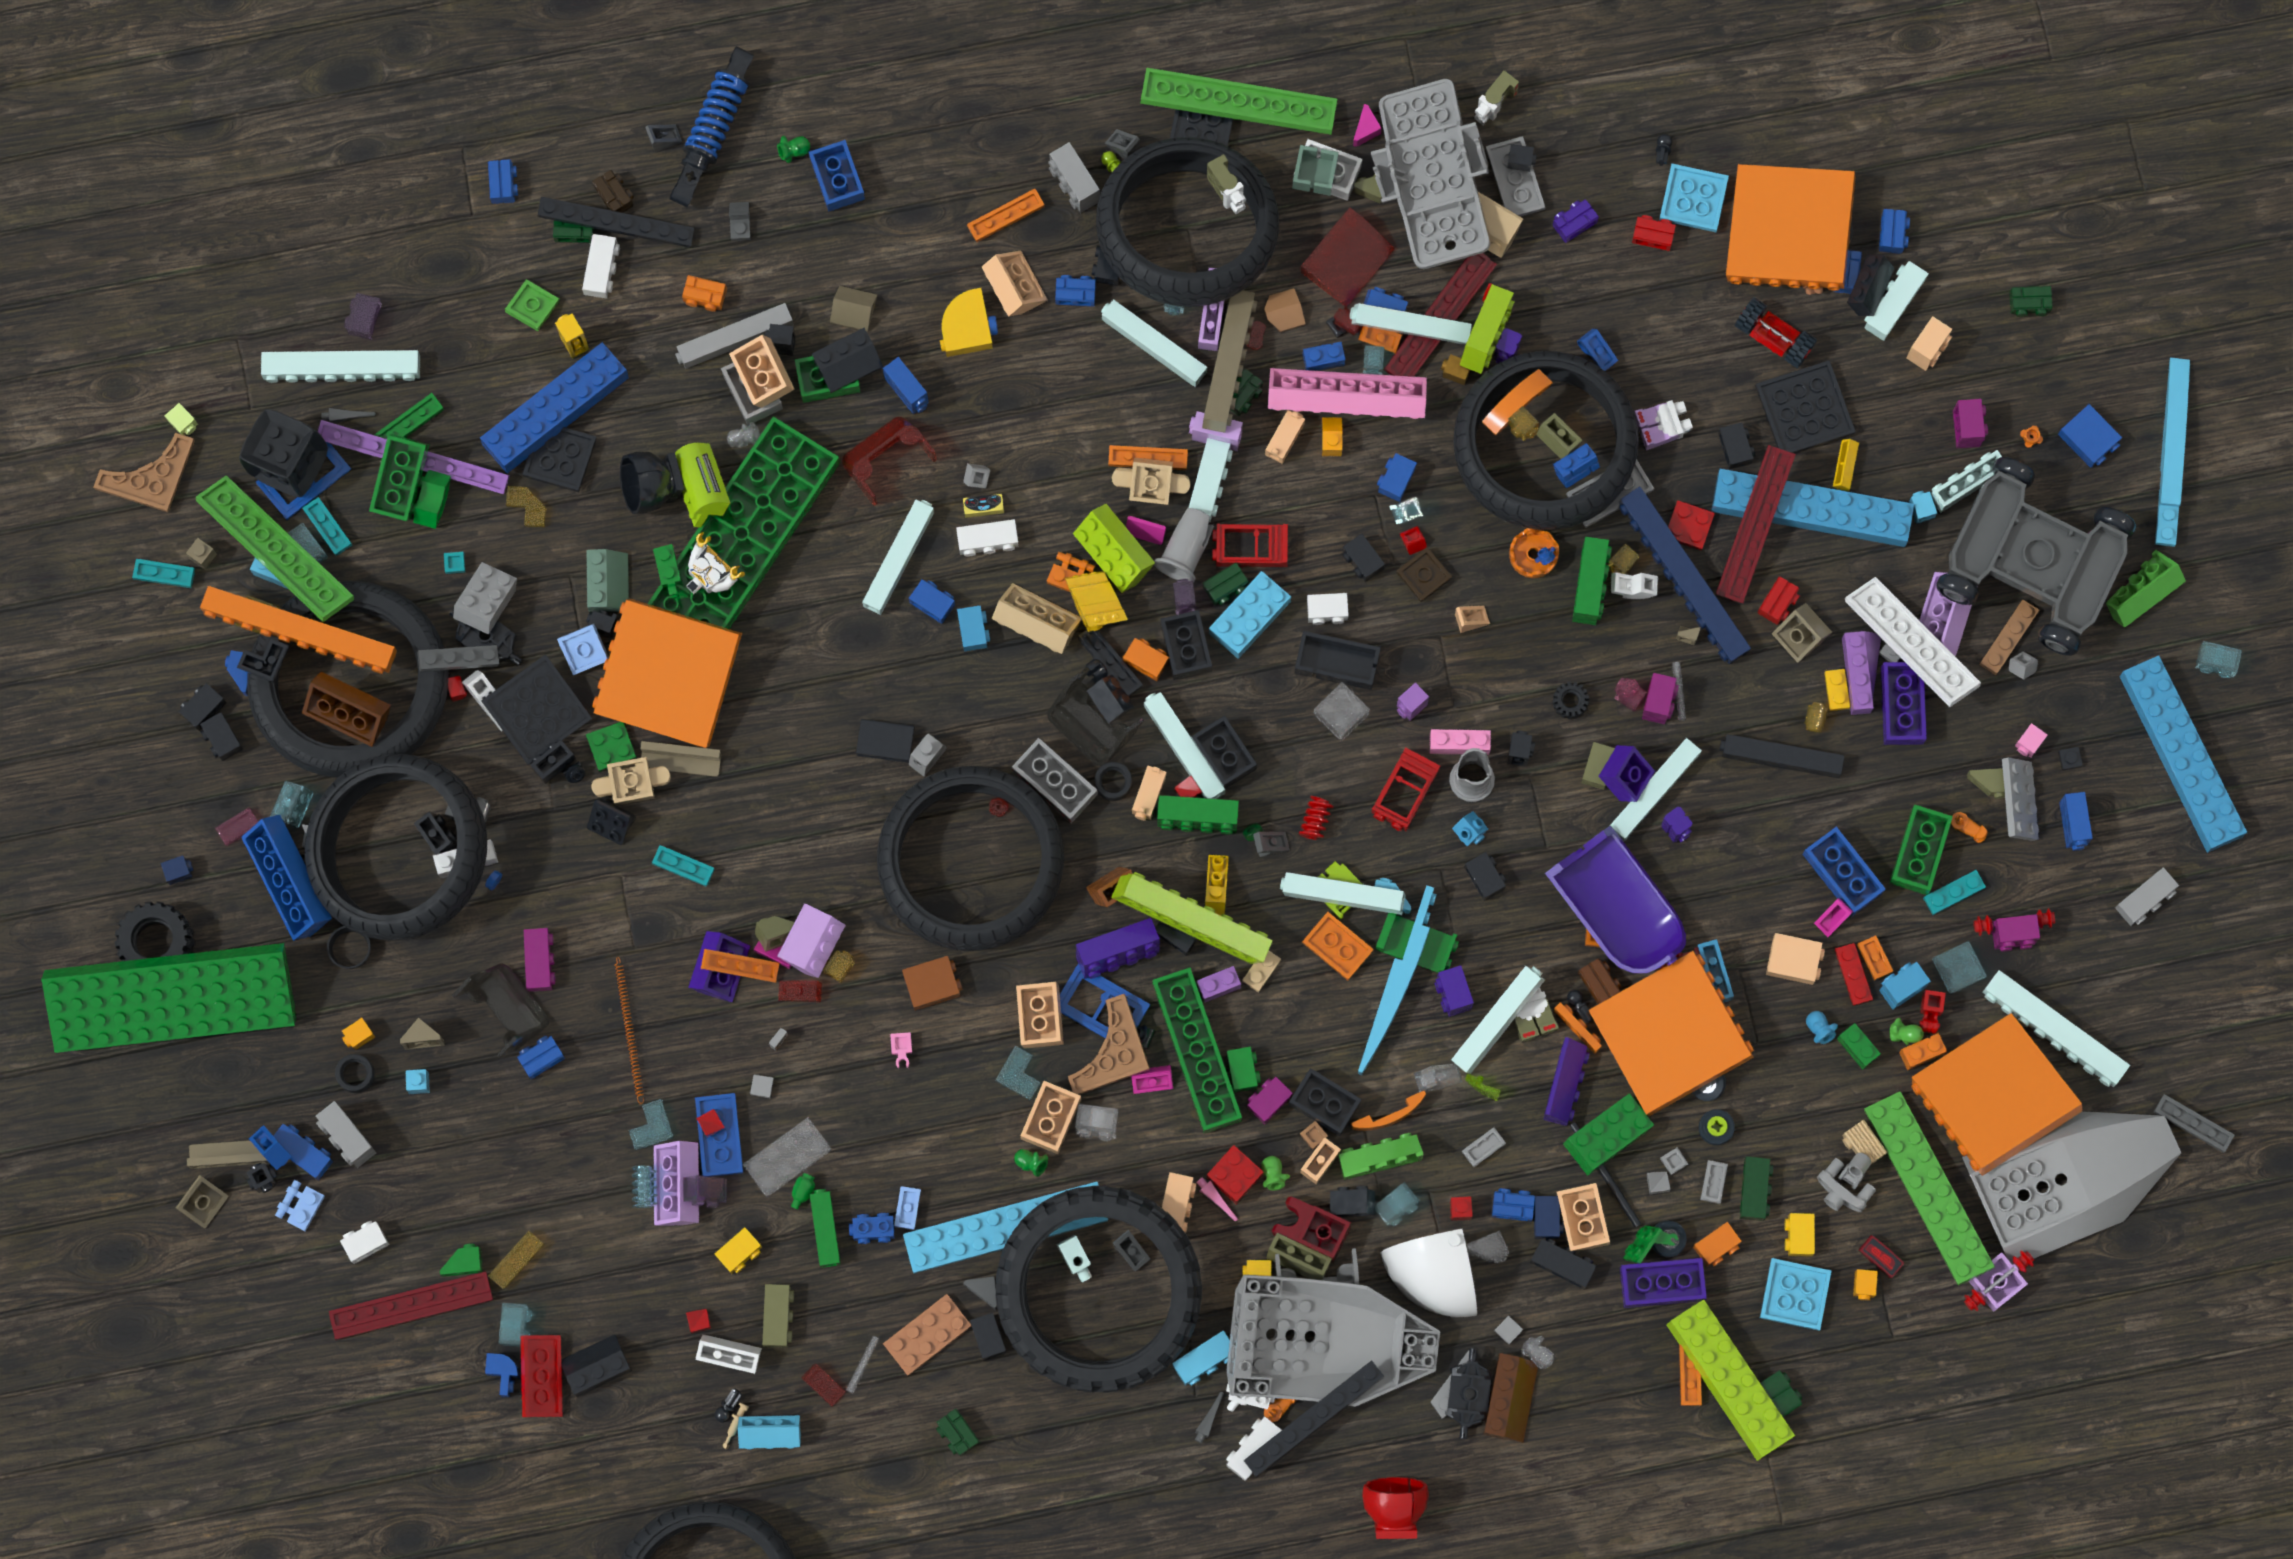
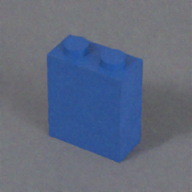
(906, 386)
(2090, 436)
(2075, 820)

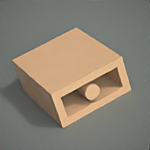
(1795, 959)

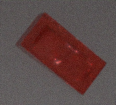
(800, 991)
(823, 1384)

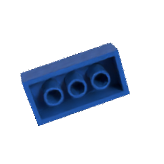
(1844, 871)

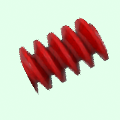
(1315, 818)

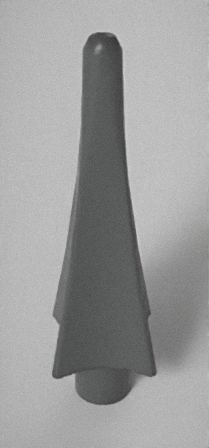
(338, 415)
(1205, 1426)

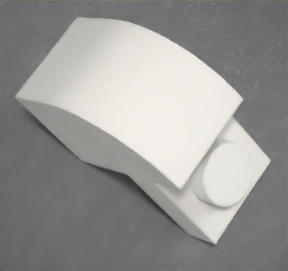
(1634, 587)

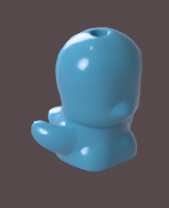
(1819, 1025)

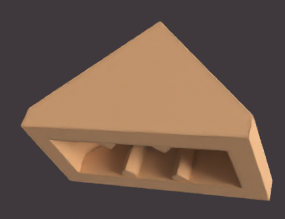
(1471, 617)

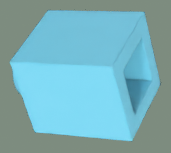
(1923, 506)
(417, 1081)

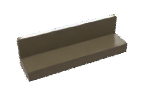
(682, 758)
(224, 1155)

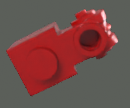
(1932, 1007)

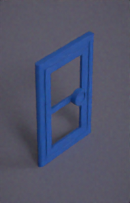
(316, 489)
(1110, 990)

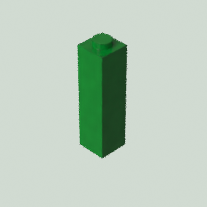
(825, 1228)

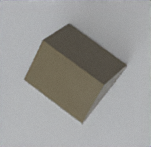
(852, 308)
(421, 1036)
(202, 1201)

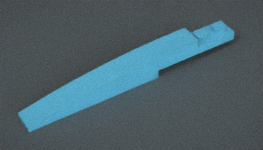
(2173, 452)
(1399, 979)

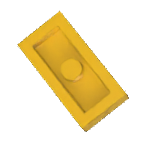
(1837, 689)

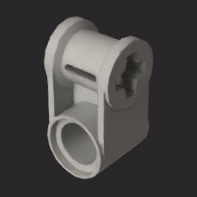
(1855, 1169)

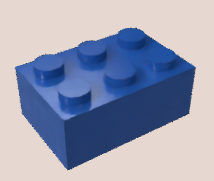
(836, 175)

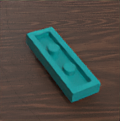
(327, 526)
(163, 573)
(683, 866)
(1954, 892)

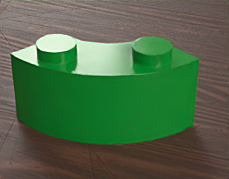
(431, 499)

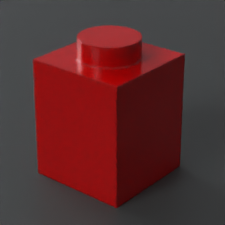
(1461, 1208)

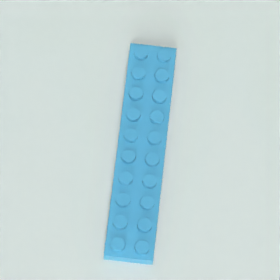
(976, 1234)

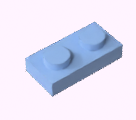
(907, 1208)

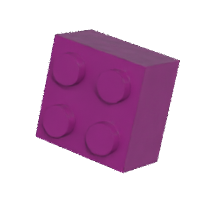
(1969, 423)
(1659, 697)

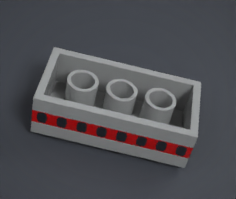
(1054, 780)

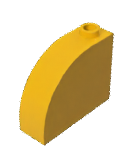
(965, 325)

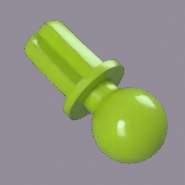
(1110, 160)

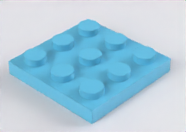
(1694, 197)
(1795, 1294)

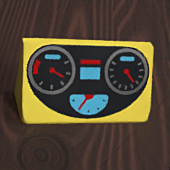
(983, 505)

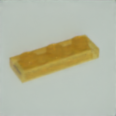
(516, 1260)

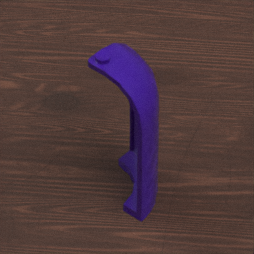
(1619, 904)

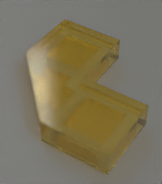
(524, 498)

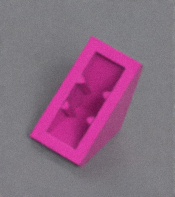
(1367, 127)

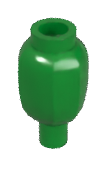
(802, 1189)

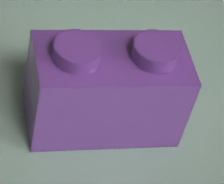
(1412, 702)
(1218, 984)

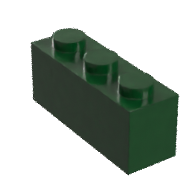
(1755, 1188)

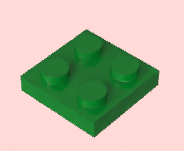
(610, 745)

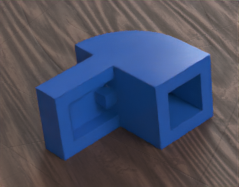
(506, 1368)

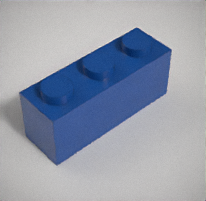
(303, 1151)

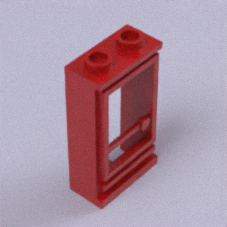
(1277, 545)
(1421, 767)

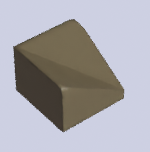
(1688, 635)

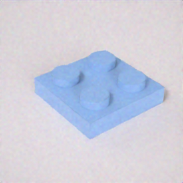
(583, 649)

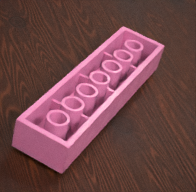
(1347, 393)

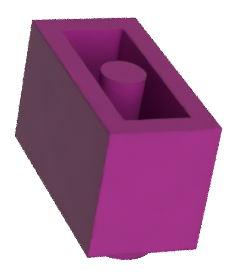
(1269, 1100)

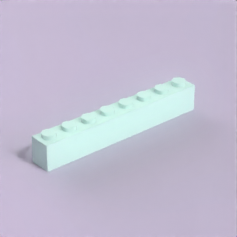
(340, 365)
(2056, 1029)

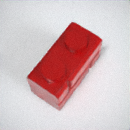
(1653, 233)
(1778, 601)

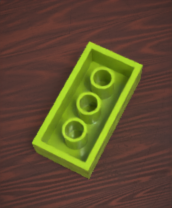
(1487, 329)
(1113, 548)

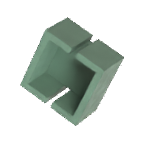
(1314, 171)

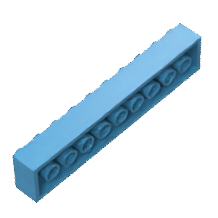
(1821, 509)
(2183, 754)

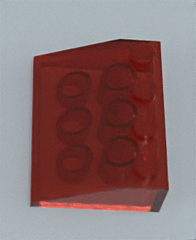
(1347, 257)

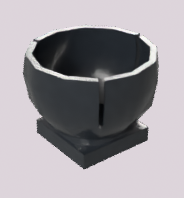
(649, 481)

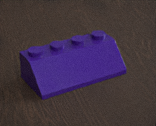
(1565, 1082)

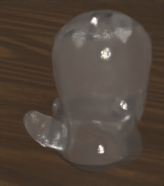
(741, 437)
(1539, 1354)

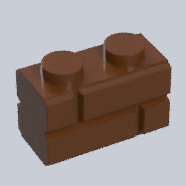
(1599, 981)

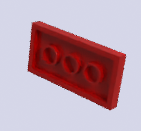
(541, 1376)

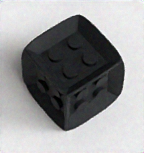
(283, 453)

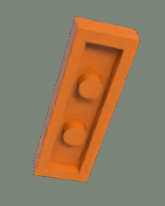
(1578, 1027)
(1689, 1381)

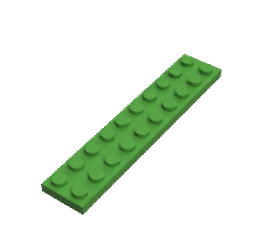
(1238, 101)
(274, 548)
(1929, 1188)

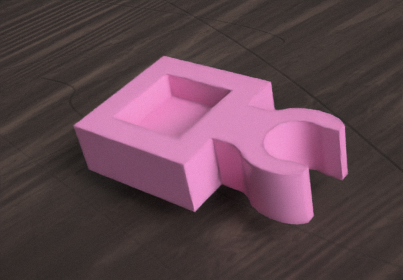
(901, 1046)

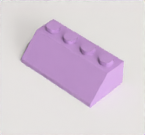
(1944, 617)
(673, 1163)

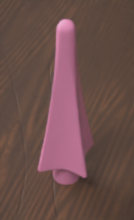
(1210, 1191)

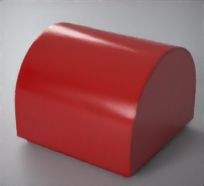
(456, 688)

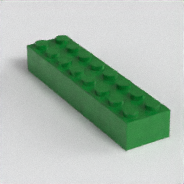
(1197, 1050)

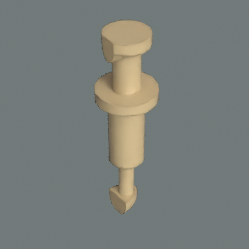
(734, 1425)

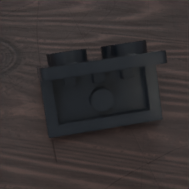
(610, 821)

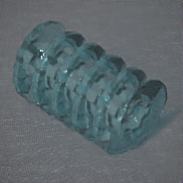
(644, 1186)

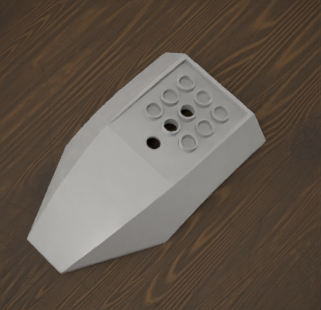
(2108, 1170)
(1349, 1328)

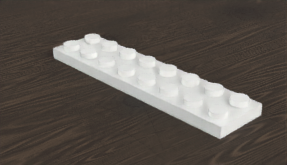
(1912, 642)

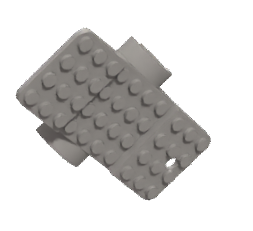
(1432, 172)

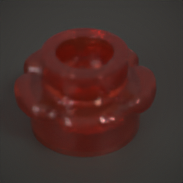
(1003, 807)

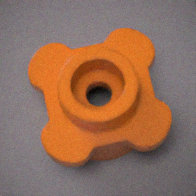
(2025, 434)

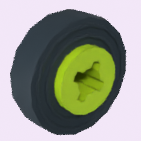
(1709, 1127)

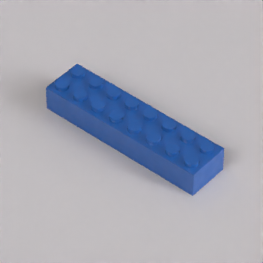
(554, 407)

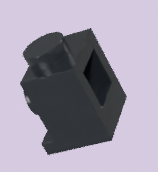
(603, 621)

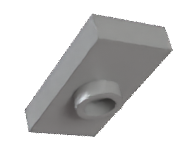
(1483, 1147)
(1714, 1182)

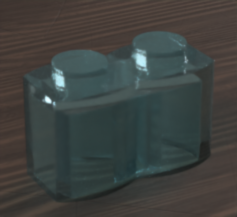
(1396, 1205)

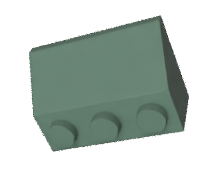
(607, 580)

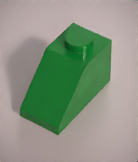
(463, 1262)

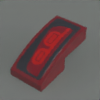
(1881, 1256)

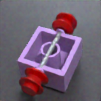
(1999, 1283)

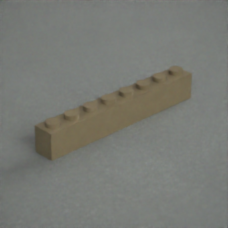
(1228, 362)

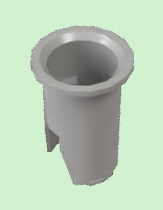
(1185, 546)
(1469, 790)

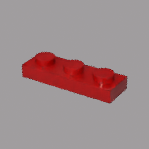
(1853, 974)

